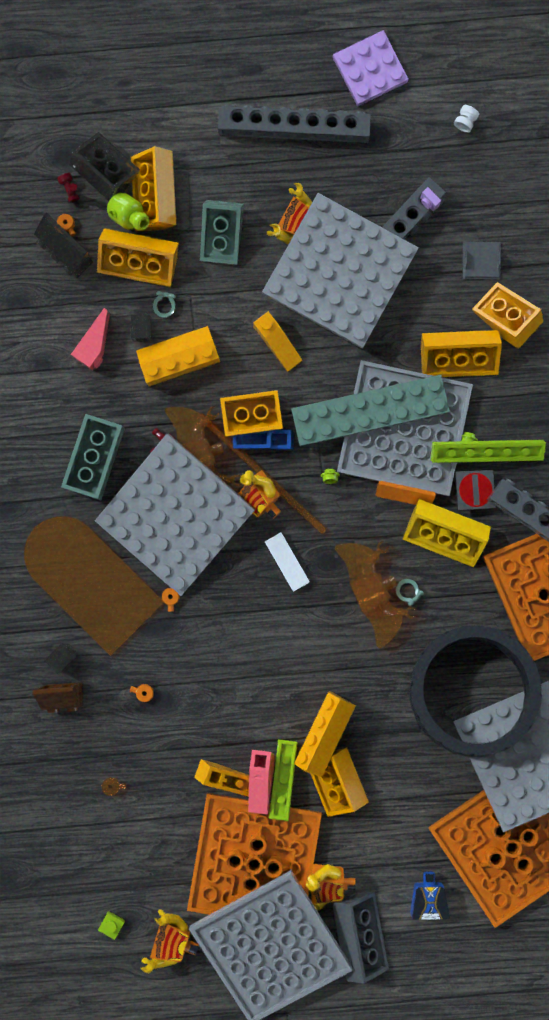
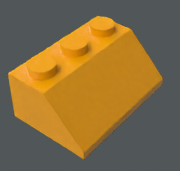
(251, 413)
(340, 785)

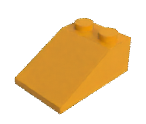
(509, 314)

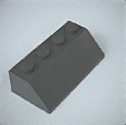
(361, 936)

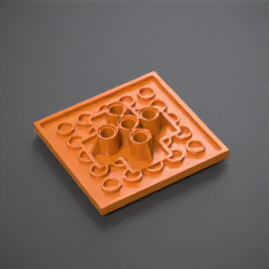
(519, 576)
(229, 832)
(499, 886)

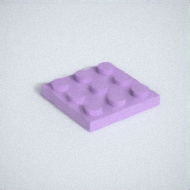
(370, 68)

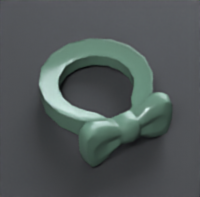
(171, 298)
(410, 601)

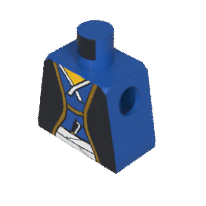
(429, 899)

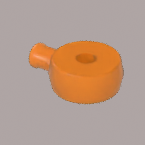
(70, 223)
(170, 602)
(139, 692)

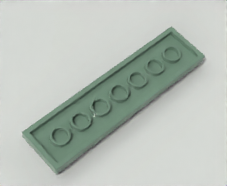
(370, 410)

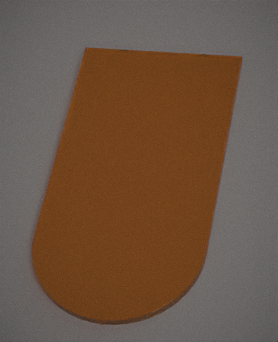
(89, 580)

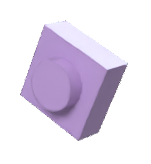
(429, 199)

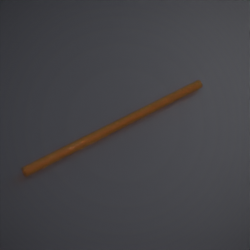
(256, 468)

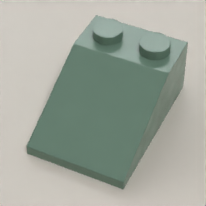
(221, 231)

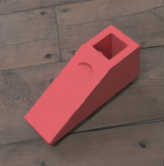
(260, 781)

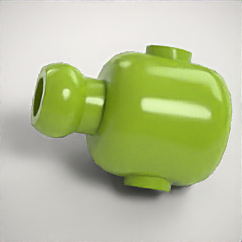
(127, 212)

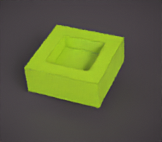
(111, 925)

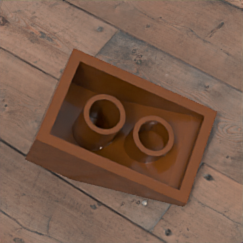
(59, 696)

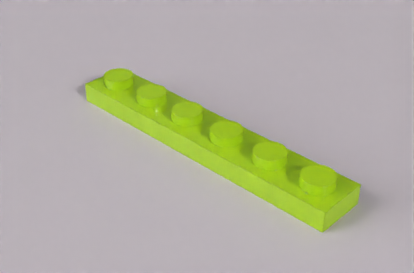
(488, 451)

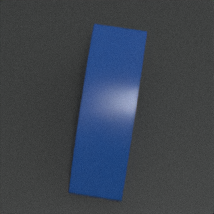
(265, 440)

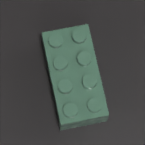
(93, 457)

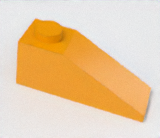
(277, 341)
(222, 778)

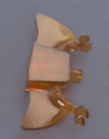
(190, 434)
(372, 590)

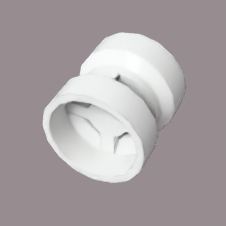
(467, 117)

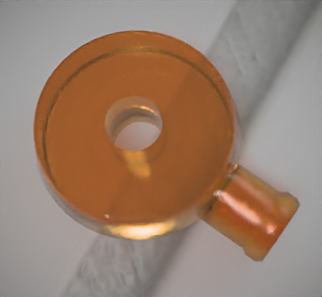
(116, 786)

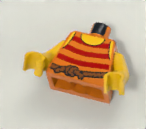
(293, 215)
(260, 493)
(328, 884)
(170, 942)

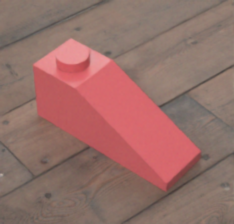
(92, 345)

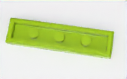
(283, 780)

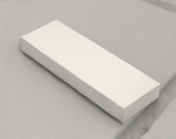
(287, 561)

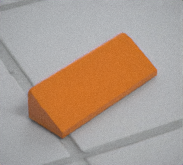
(403, 493)

